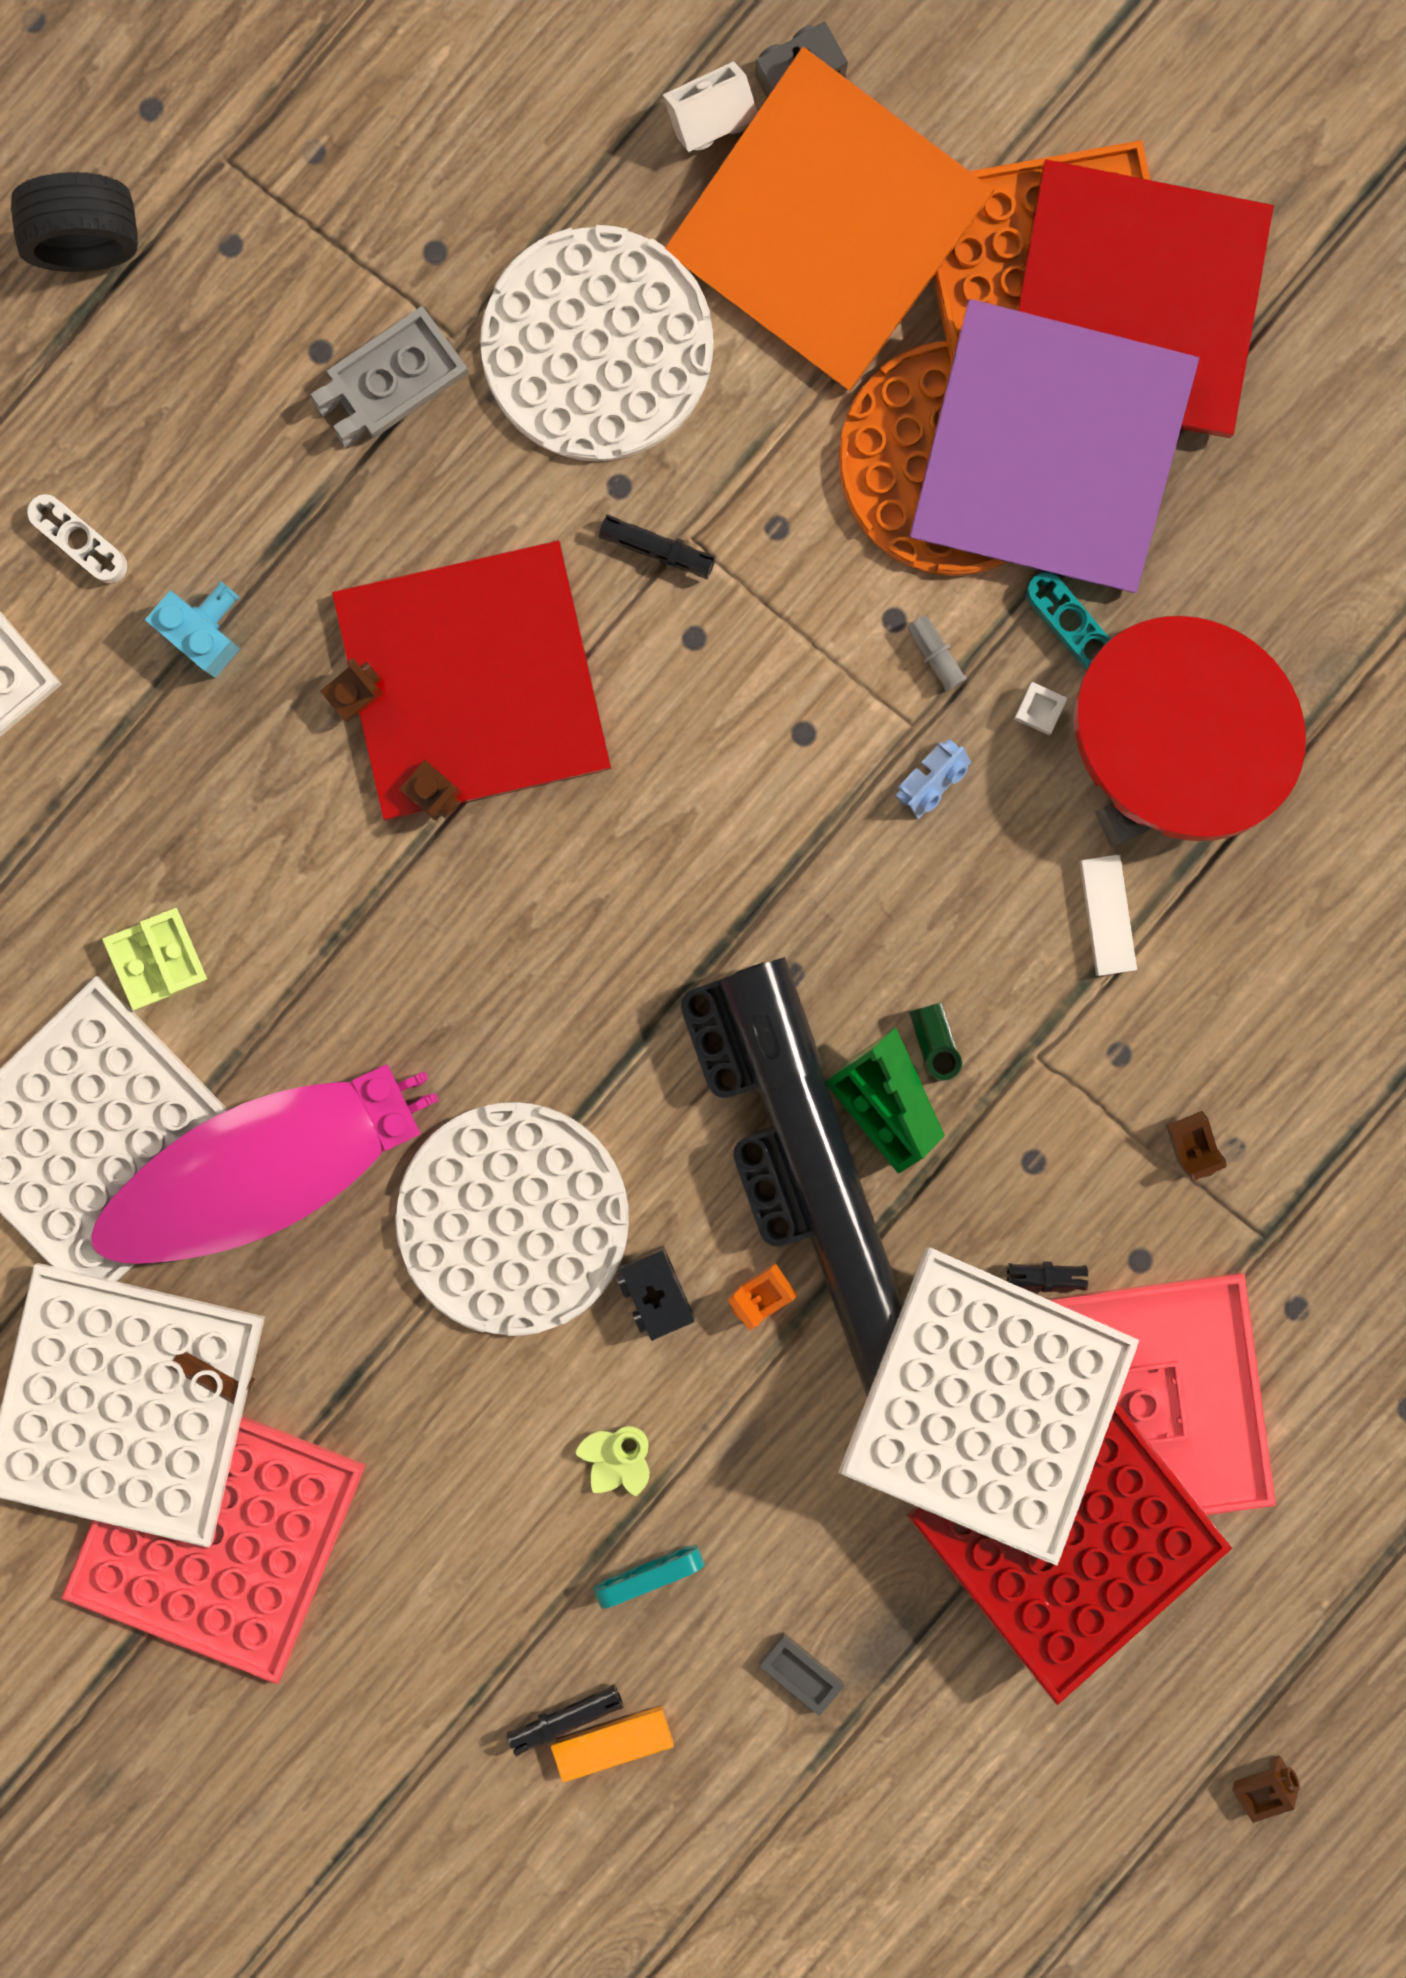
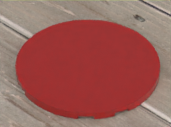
(1190, 728)

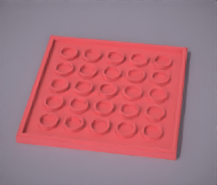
(258, 1577)

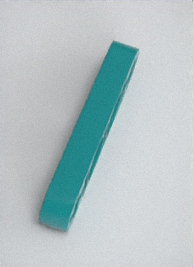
(1073, 640)

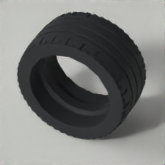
(74, 222)

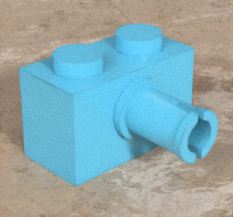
(196, 629)

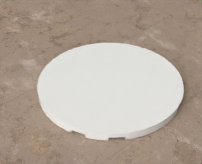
(597, 343)
(512, 1218)

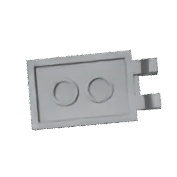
(390, 377)

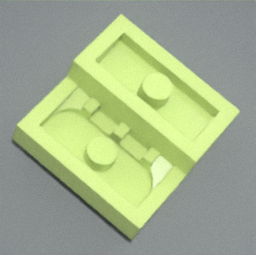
(154, 959)

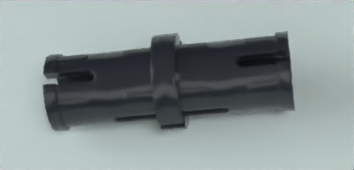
(1048, 1276)

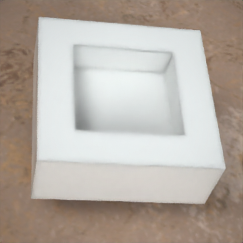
(1040, 708)

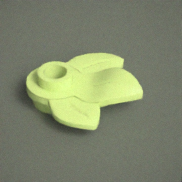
(613, 1463)

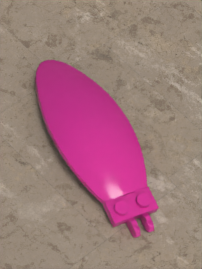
(256, 1169)

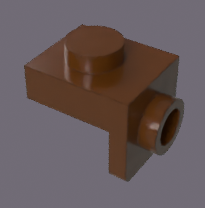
(1195, 1146)

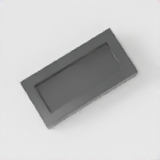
(801, 1674)

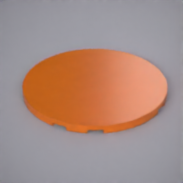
(886, 457)

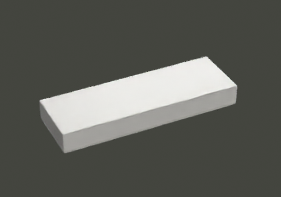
(1108, 915)

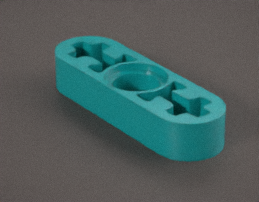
(649, 1576)

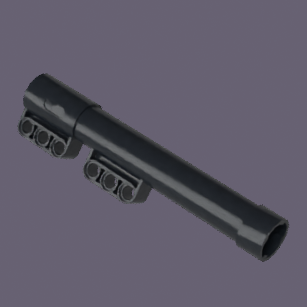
(803, 1150)

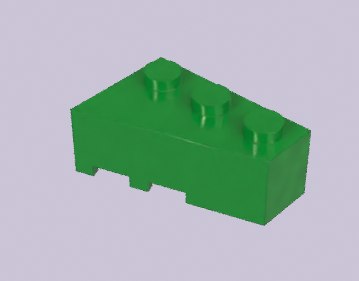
(888, 1101)

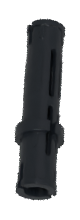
(664, 549)
(562, 1721)

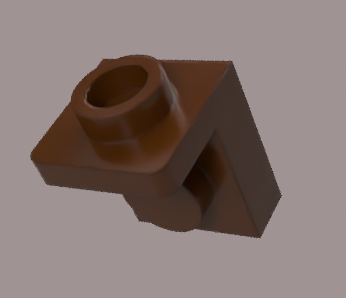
(353, 690)
(432, 791)
(1268, 1791)

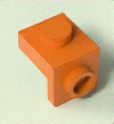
(761, 1296)

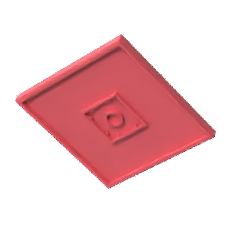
(1194, 1384)

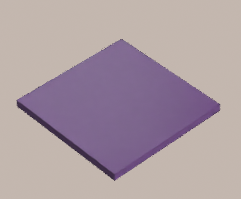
(1053, 446)

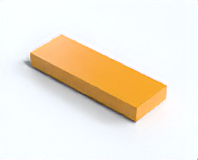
(612, 1744)

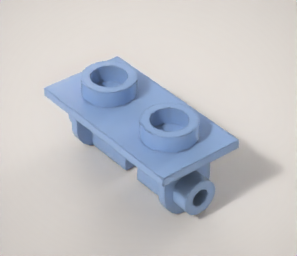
(947, 766)

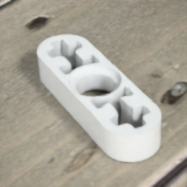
(79, 555)

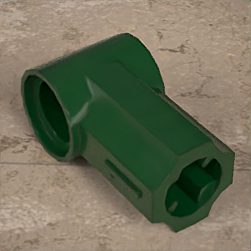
(935, 1037)

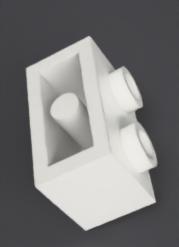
(711, 107)

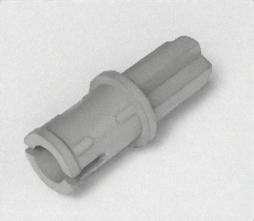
(936, 652)

